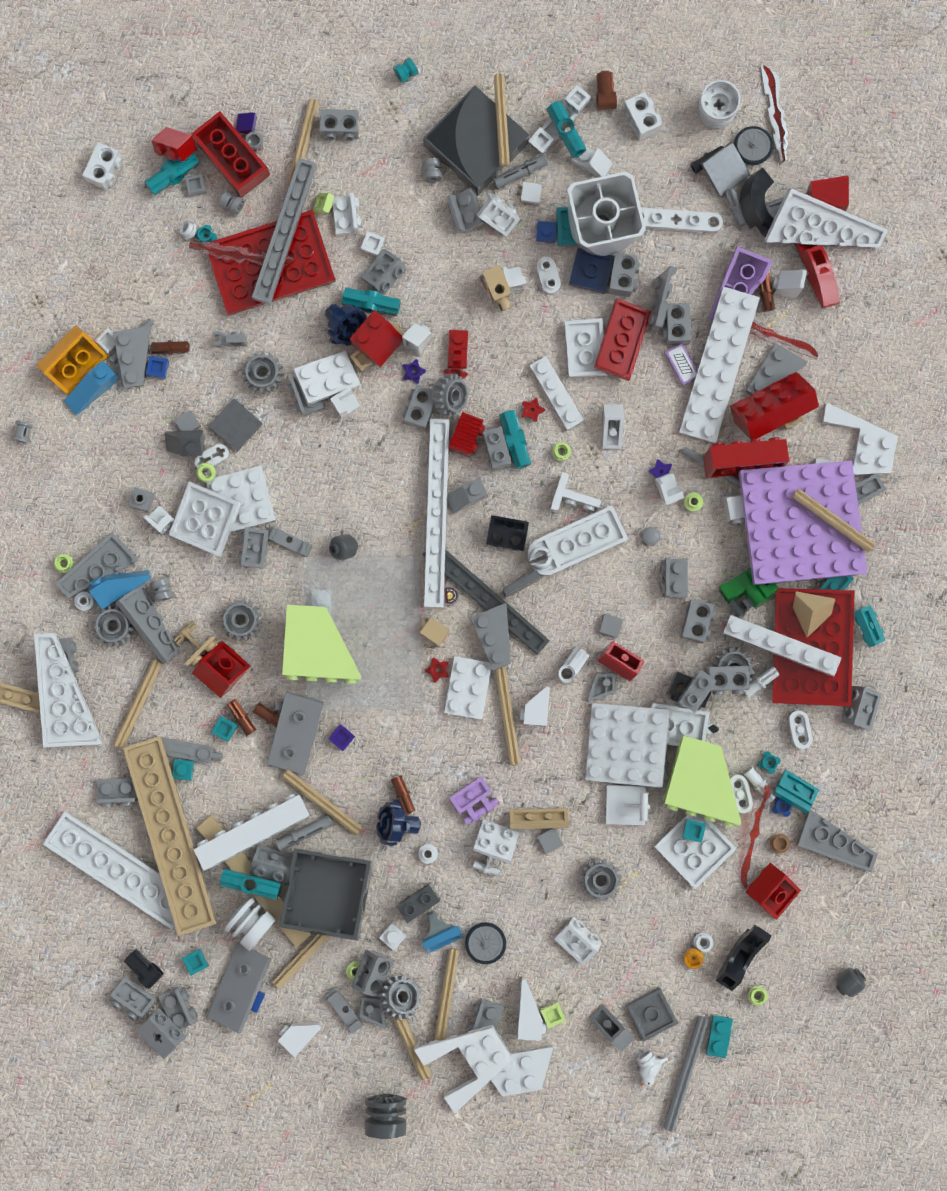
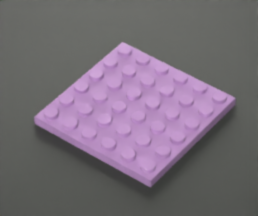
(788, 538)

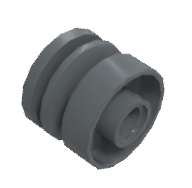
(386, 1119)

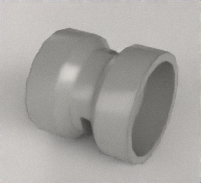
(432, 170)
(232, 203)
(161, 590)

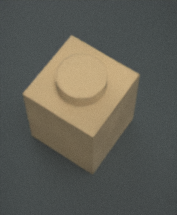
(434, 631)

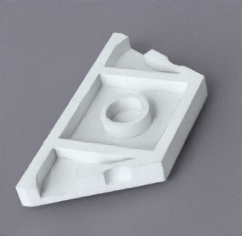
(524, 1072)

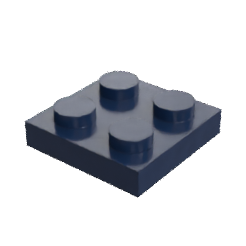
(591, 271)

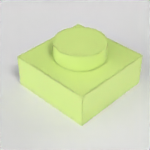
(323, 203)
(553, 1015)

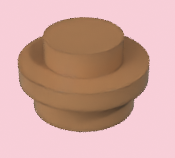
(779, 843)

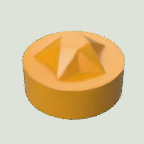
(693, 958)

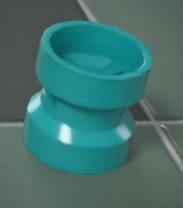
(406, 70)

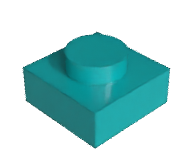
(224, 728)
(183, 769)
(694, 830)
(195, 962)

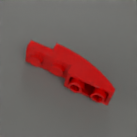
(820, 273)

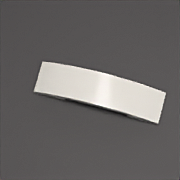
(548, 134)

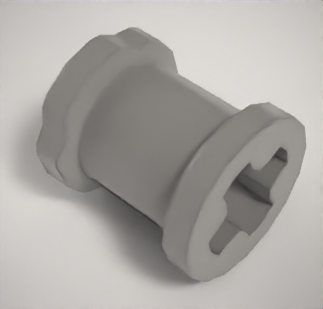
(22, 432)

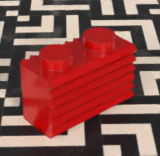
(174, 144)
(466, 435)
(621, 661)

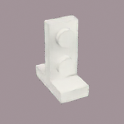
(572, 498)

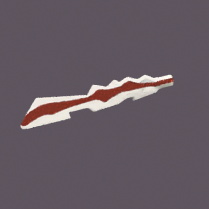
(775, 113)

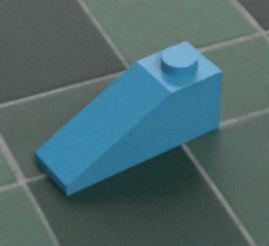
(91, 387)
(113, 587)

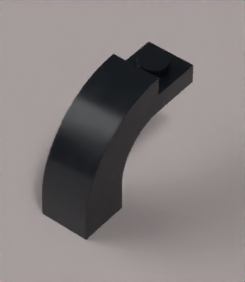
(753, 201)
(741, 955)

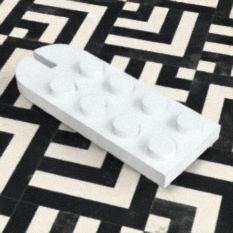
(577, 542)

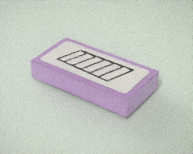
(681, 364)

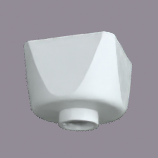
(610, 197)

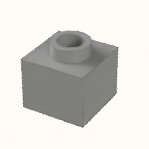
(144, 505)

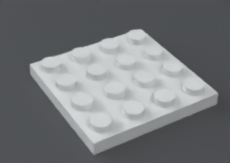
(627, 745)

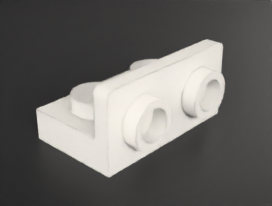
(499, 214)
(345, 215)
(578, 941)

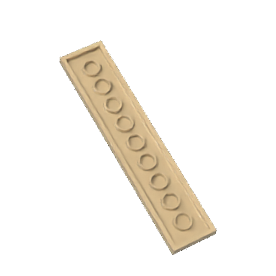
(169, 836)

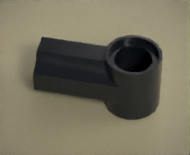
(146, 971)

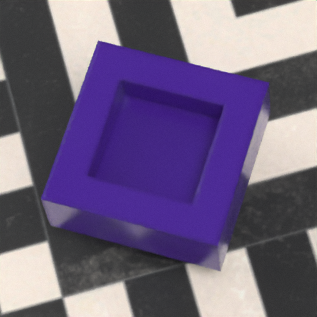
(341, 737)

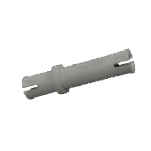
(520, 171)
(303, 833)

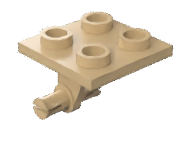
(206, 647)

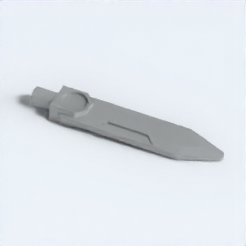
(190, 751)

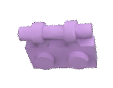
(471, 795)

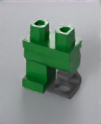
(743, 585)

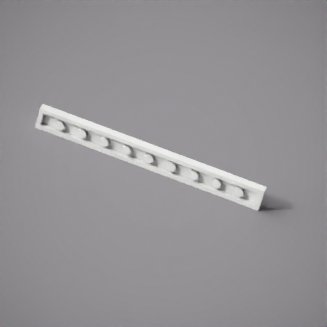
(436, 513)

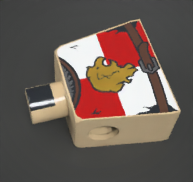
(493, 279)

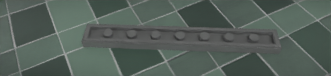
(489, 599)

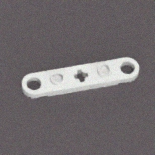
(690, 220)

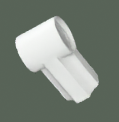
(573, 664)

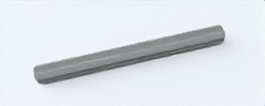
(685, 1074)

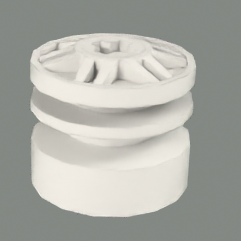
(726, 97)
(250, 924)

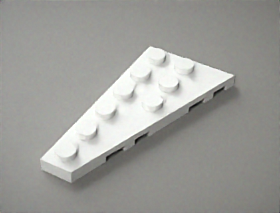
(817, 223)
(62, 705)

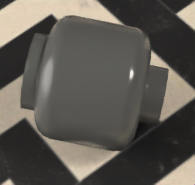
(343, 547)
(850, 982)

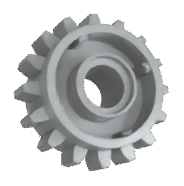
(258, 363)
(450, 394)
(230, 620)
(102, 627)
(737, 658)
(608, 887)
(390, 1000)

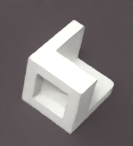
(514, 278)
(345, 402)
(668, 489)
(160, 520)

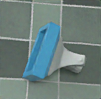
(440, 934)

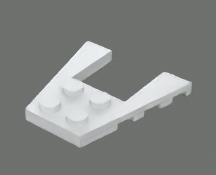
(874, 445)
(483, 1052)

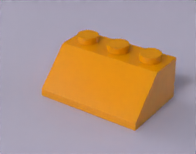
(71, 359)

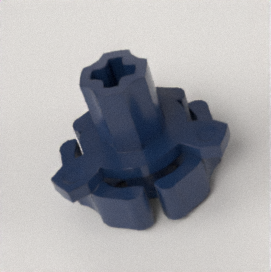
(343, 322)
(394, 823)

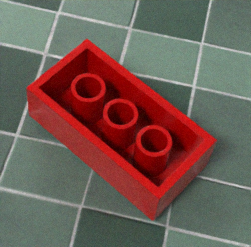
(230, 154)
(774, 406)
(731, 458)

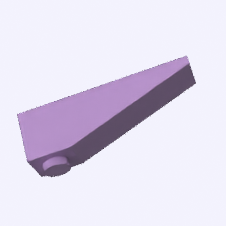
(743, 273)

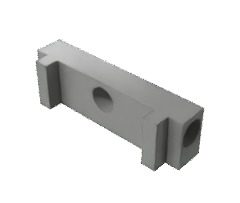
(297, 545)
(338, 1002)

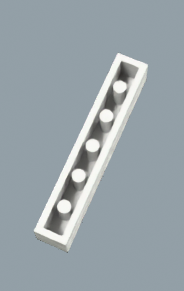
(782, 646)
(252, 832)

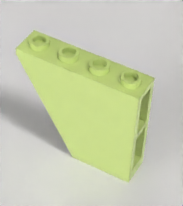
(315, 647)
(701, 782)

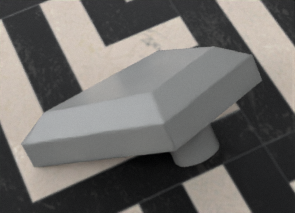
(603, 685)
(372, 1011)

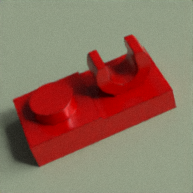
(458, 349)

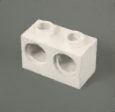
(638, 117)
(98, 165)

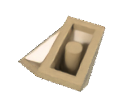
(812, 610)

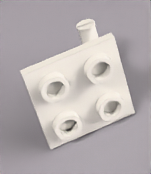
(626, 805)
(496, 843)

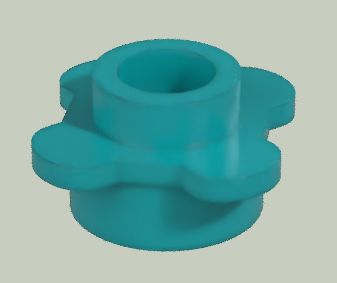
(206, 229)
(769, 767)

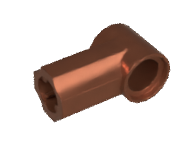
(606, 97)

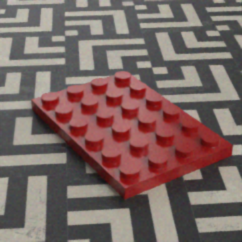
(306, 271)
(835, 635)

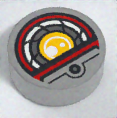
(451, 595)

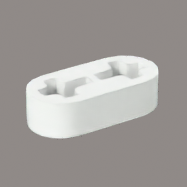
(212, 452)

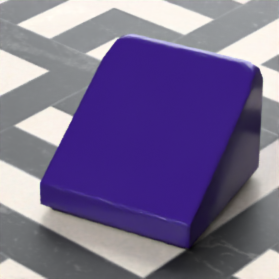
(246, 123)

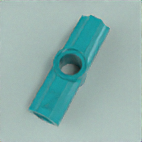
(561, 120)
(171, 173)
(370, 301)
(515, 439)
(237, 881)

